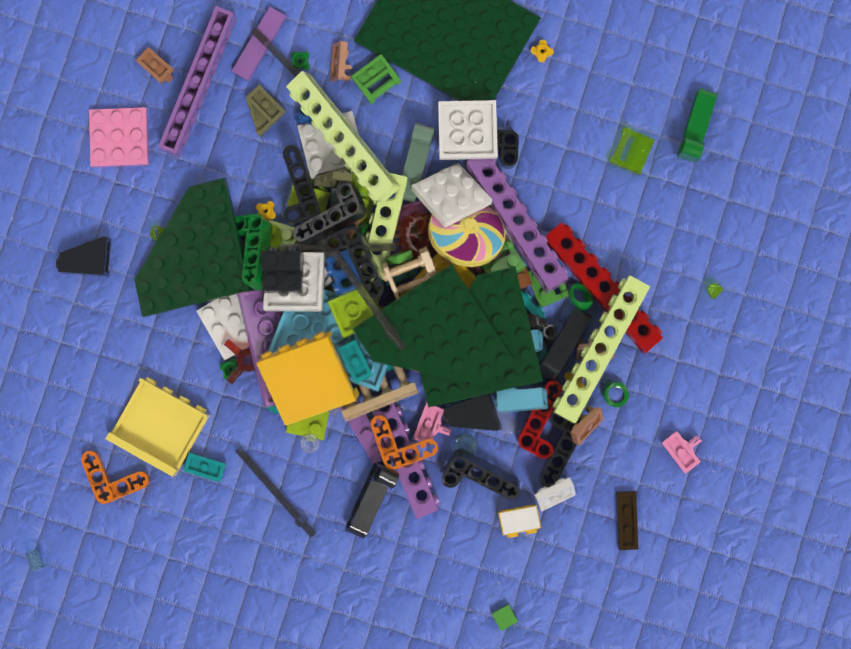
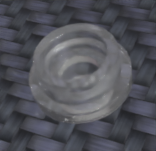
(310, 448)

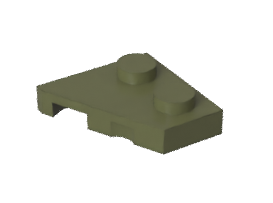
(264, 110)
(333, 178)

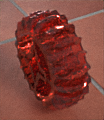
(406, 238)

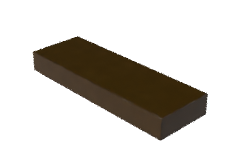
(627, 520)

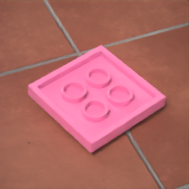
(118, 137)

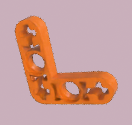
(393, 450)
(112, 487)

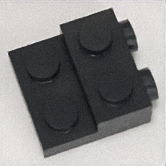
(282, 270)

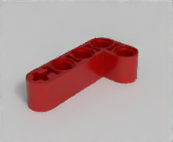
(542, 417)

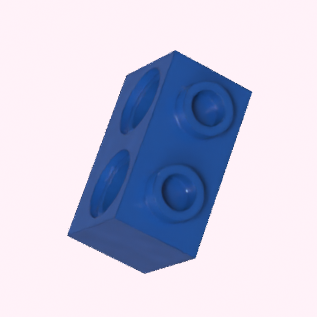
(339, 275)

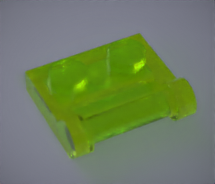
(637, 154)

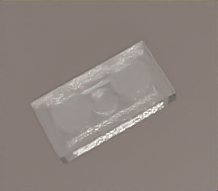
(508, 423)

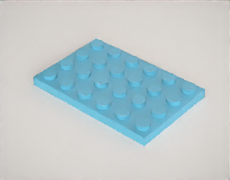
(305, 324)

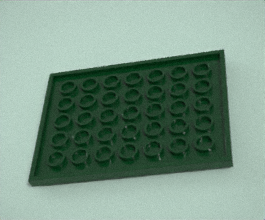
(450, 44)

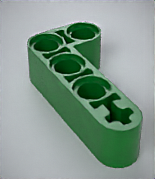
(697, 124)
(258, 238)

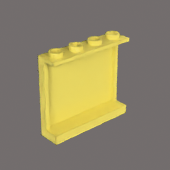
(158, 426)

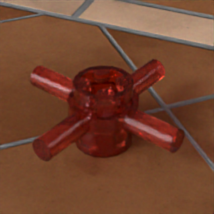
(240, 359)

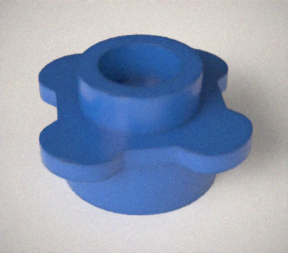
(301, 117)

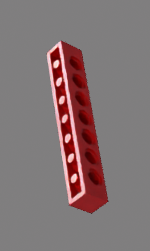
(554, 239)

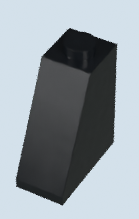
(86, 259)
(474, 414)

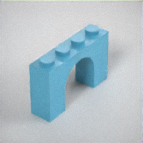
(527, 399)

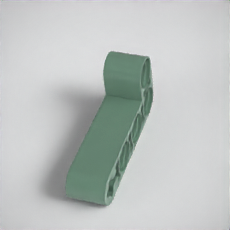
(417, 157)

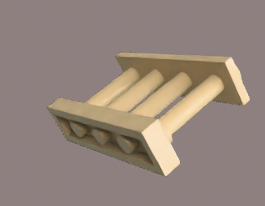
(423, 260)
(386, 398)

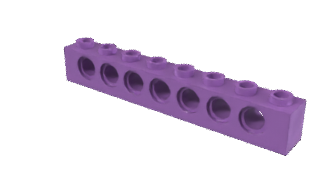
(197, 82)
(547, 280)
(419, 507)

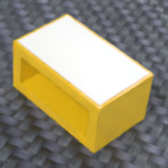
(519, 520)

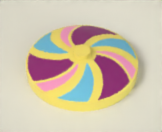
(471, 240)

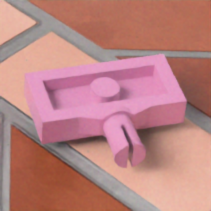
(430, 424)
(682, 451)

